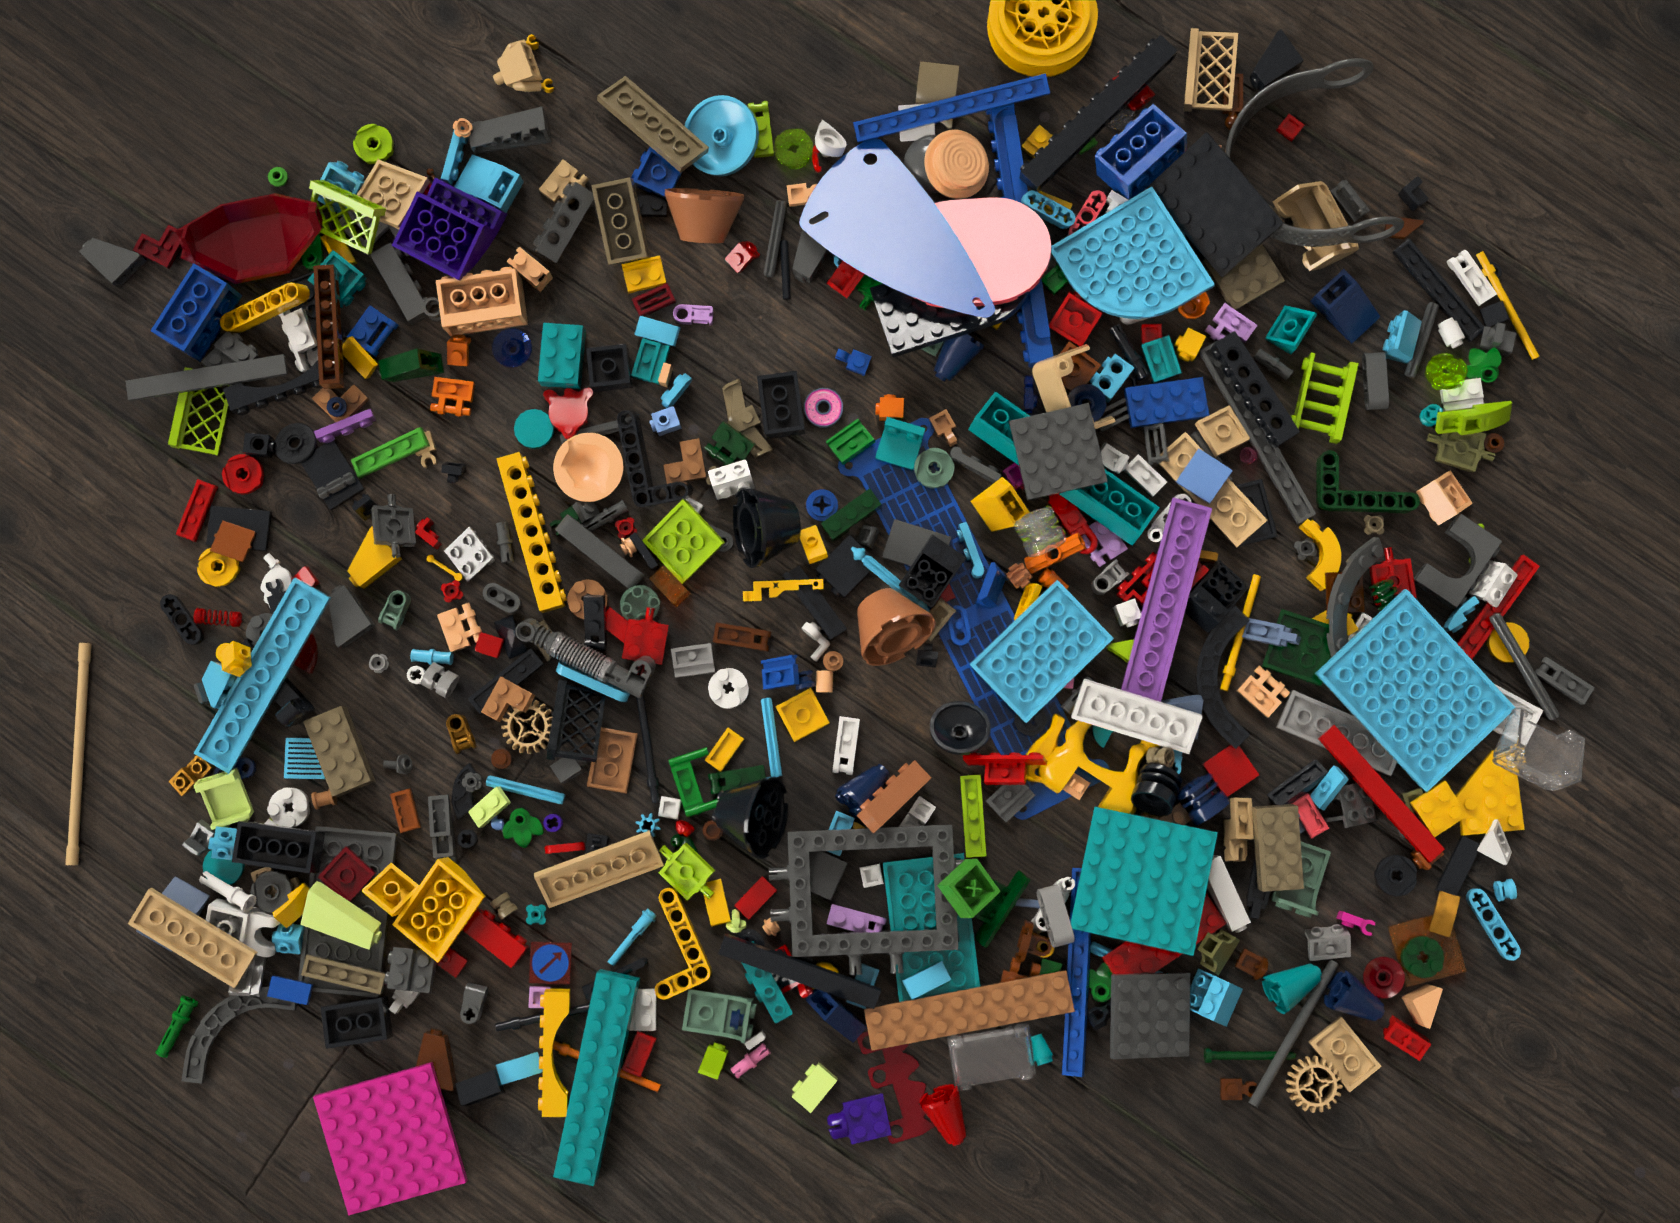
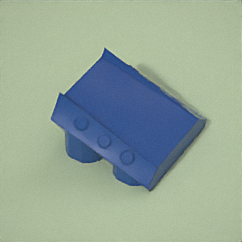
(991, 586)

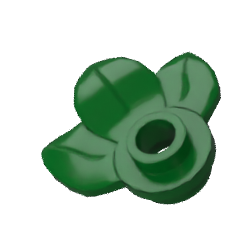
(1482, 361)
(522, 830)
(1100, 979)

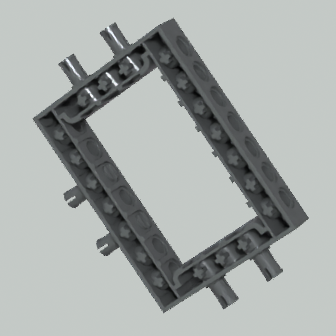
(857, 943)

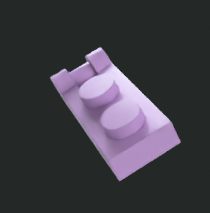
(854, 920)

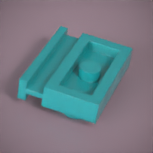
(1161, 358)
(650, 360)

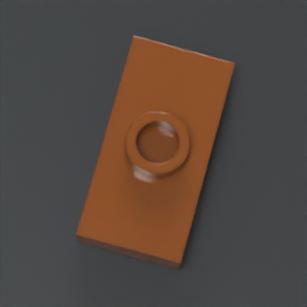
(405, 810)

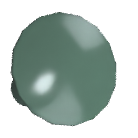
(636, 599)

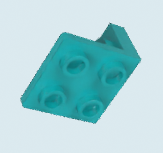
(900, 443)

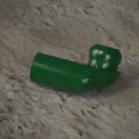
(679, 839)

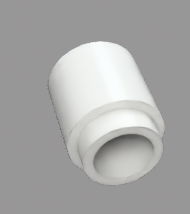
(1451, 333)

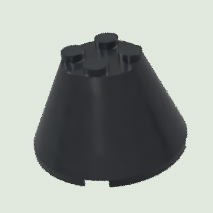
(753, 815)

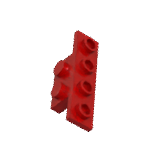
(1005, 769)

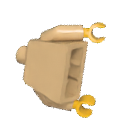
(520, 68)

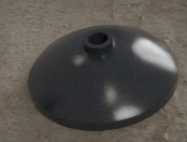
(962, 719)

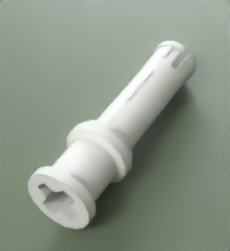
(233, 894)

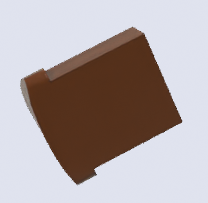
(1252, 964)

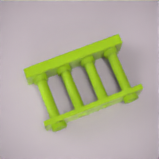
(1342, 392)

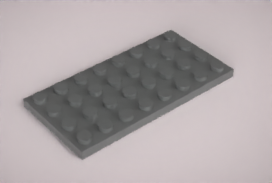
(377, 851)

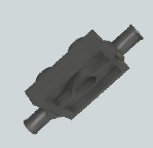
(393, 526)

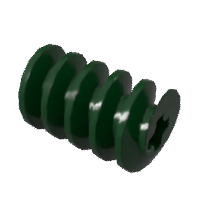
(1384, 592)

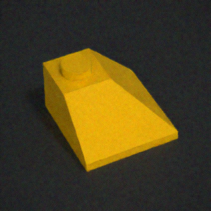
(391, 889)

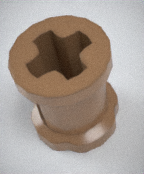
(323, 799)

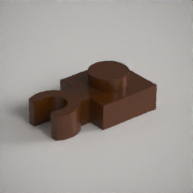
(1233, 1088)

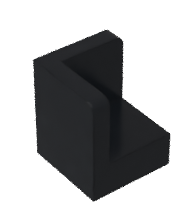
(1413, 195)

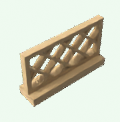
(1193, 70)

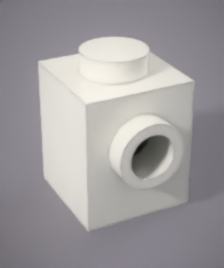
(1127, 613)

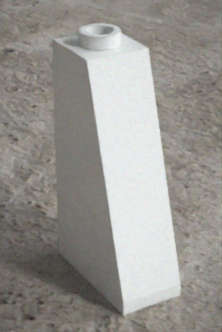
(1226, 897)

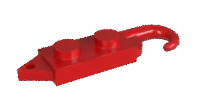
(1073, 520)

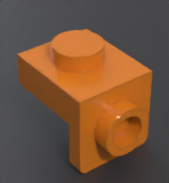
(458, 350)

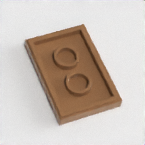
(613, 761)

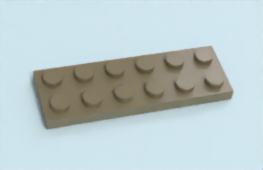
(652, 124)

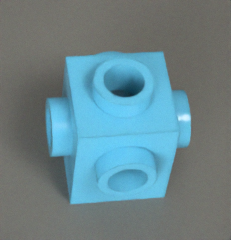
(223, 843)
(288, 939)

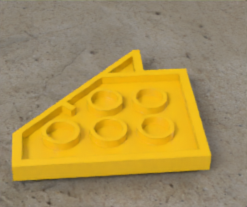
(1489, 796)

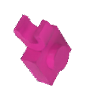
(1351, 920)

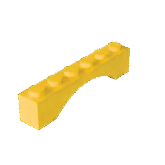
(554, 1094)

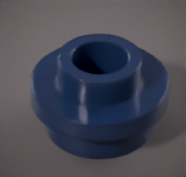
(342, 406)
(736, 1019)

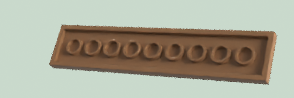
(969, 1010)

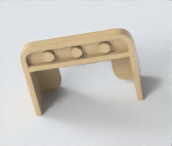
(1315, 208)

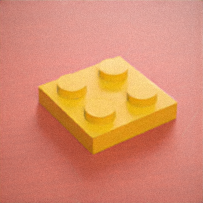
(1438, 808)

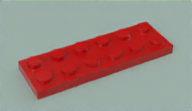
(1138, 958)

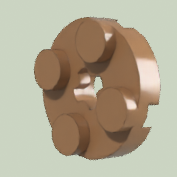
(579, 590)

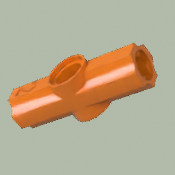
(1071, 546)

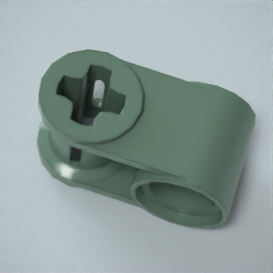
(395, 611)

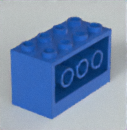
(1140, 152)
(195, 312)

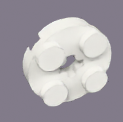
(738, 682)
(300, 805)

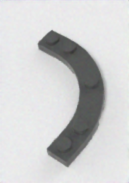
(1343, 588)
(214, 1021)

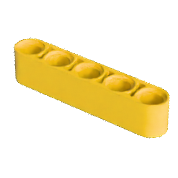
(254, 312)

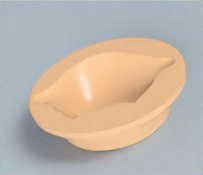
(956, 164)
(588, 467)

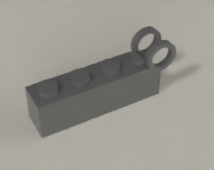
(402, 286)

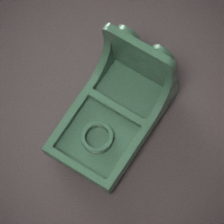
(1304, 900)
(711, 1014)

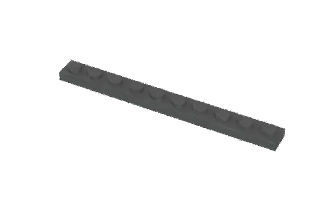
(1269, 455)

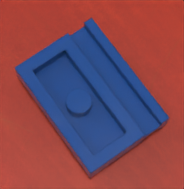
(780, 672)

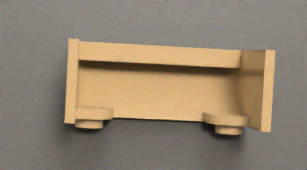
(1050, 385)

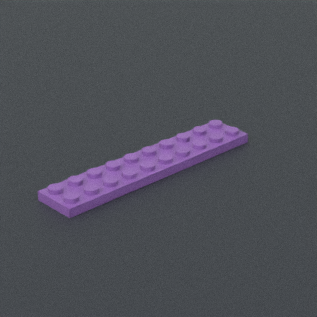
(1166, 599)

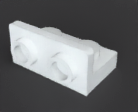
(1494, 583)

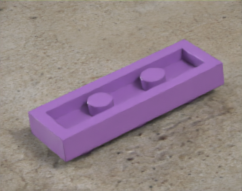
(345, 426)

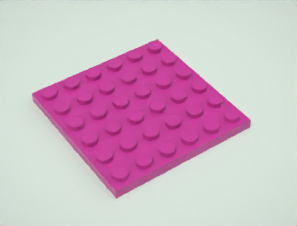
(390, 1138)

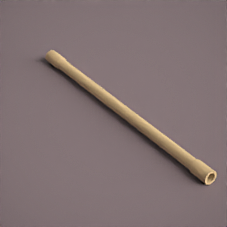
(84, 659)

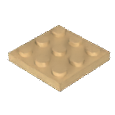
(393, 190)

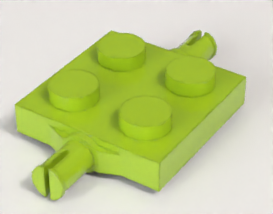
(686, 871)

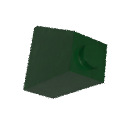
(411, 365)

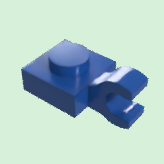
(857, 361)

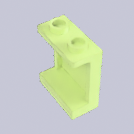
(225, 798)

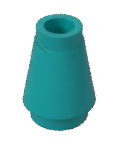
(1041, 1050)

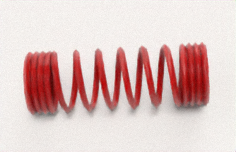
(200, 615)

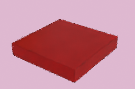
(1230, 769)

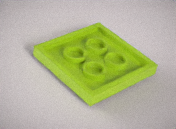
(683, 541)

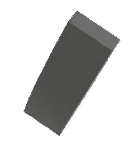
(441, 827)

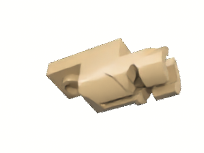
(1238, 829)

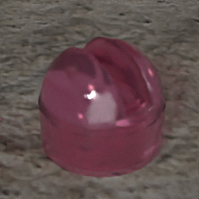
(1248, 455)

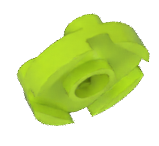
(378, 134)

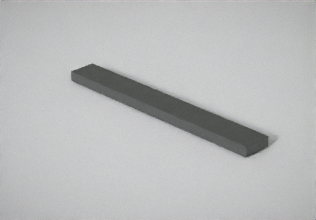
(206, 377)

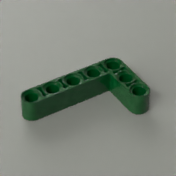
(1356, 497)

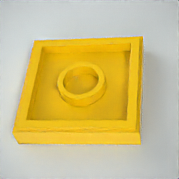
(802, 714)

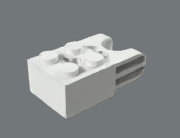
(243, 925)

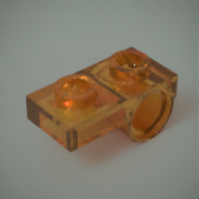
(670, 586)

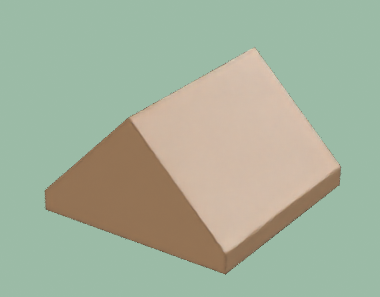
(1423, 1004)

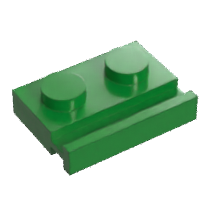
(850, 441)

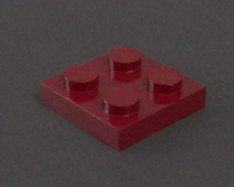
(347, 874)

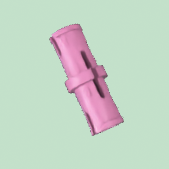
(750, 1060)

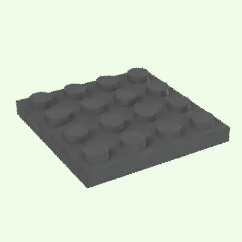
(1058, 451)
(1150, 1015)

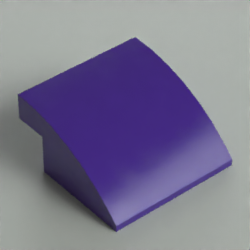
(448, 229)

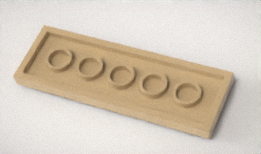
(1230, 507)
(598, 869)
(192, 937)

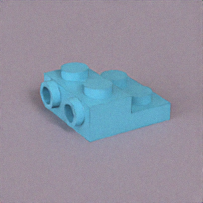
(339, 175)

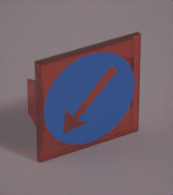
(550, 962)

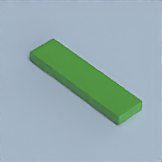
(390, 452)

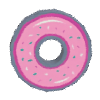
(827, 396)

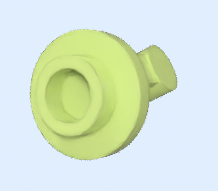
(736, 924)

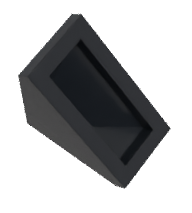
(506, 630)

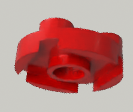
(233, 468)

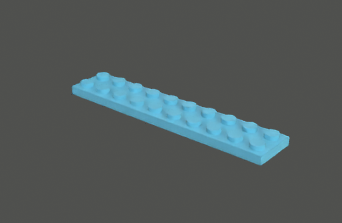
(258, 686)

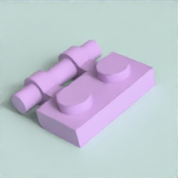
(1231, 321)
(1111, 543)

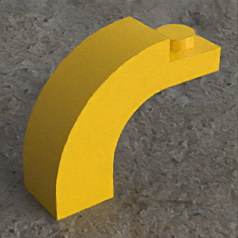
(1328, 549)

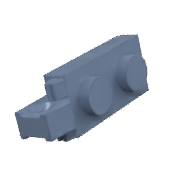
(1269, 633)

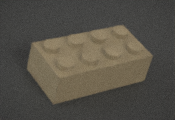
(620, 221)
(339, 751)
(1277, 847)

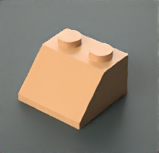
(1444, 497)

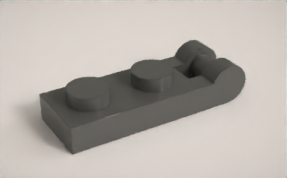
(974, 464)
(1564, 681)

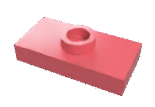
(1310, 816)

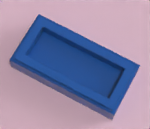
(290, 990)

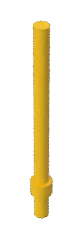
(1489, 271)
(1229, 669)

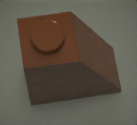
(437, 1049)

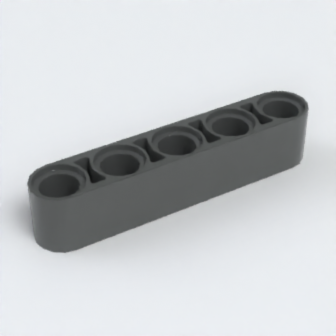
(599, 552)

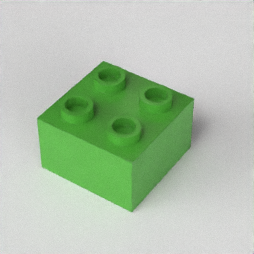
(968, 888)

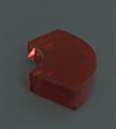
(308, 656)

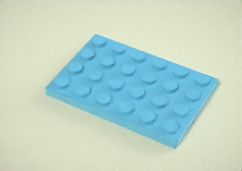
(1041, 651)

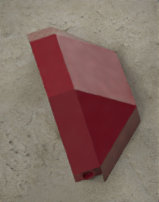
(251, 237)

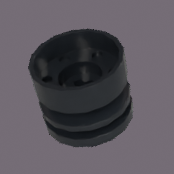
(1156, 790)

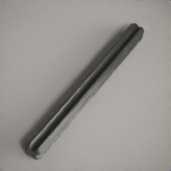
(1524, 666)

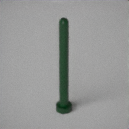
(1242, 1055)

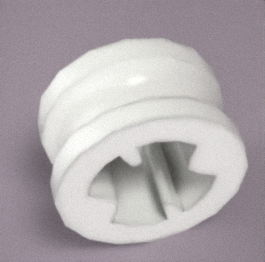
(416, 669)

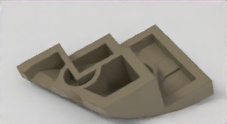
(936, 83)

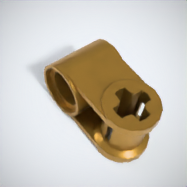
(460, 735)

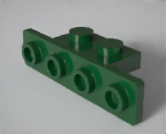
(999, 907)

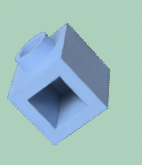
(665, 421)

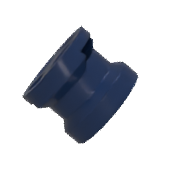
(805, 682)

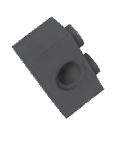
(568, 769)

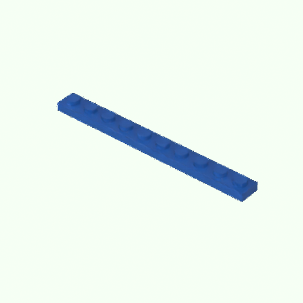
(952, 108)
(1078, 978)

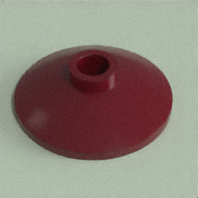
(1393, 979)

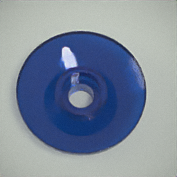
(511, 338)

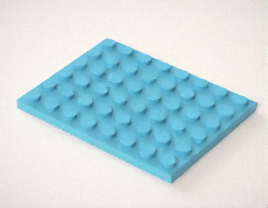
(1415, 690)

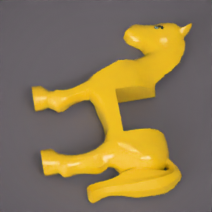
(1065, 759)

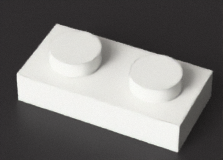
(1145, 475)

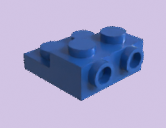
(655, 174)

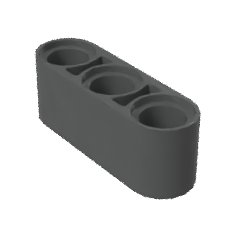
(1375, 381)

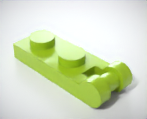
(765, 143)

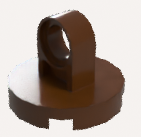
(1028, 941)

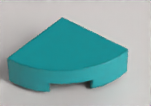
(1101, 735)

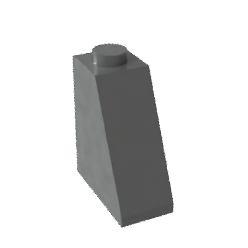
(112, 261)
(347, 616)

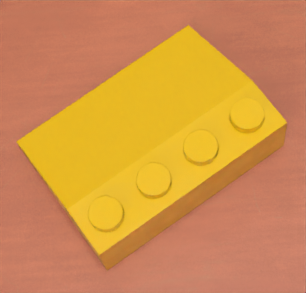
(439, 908)

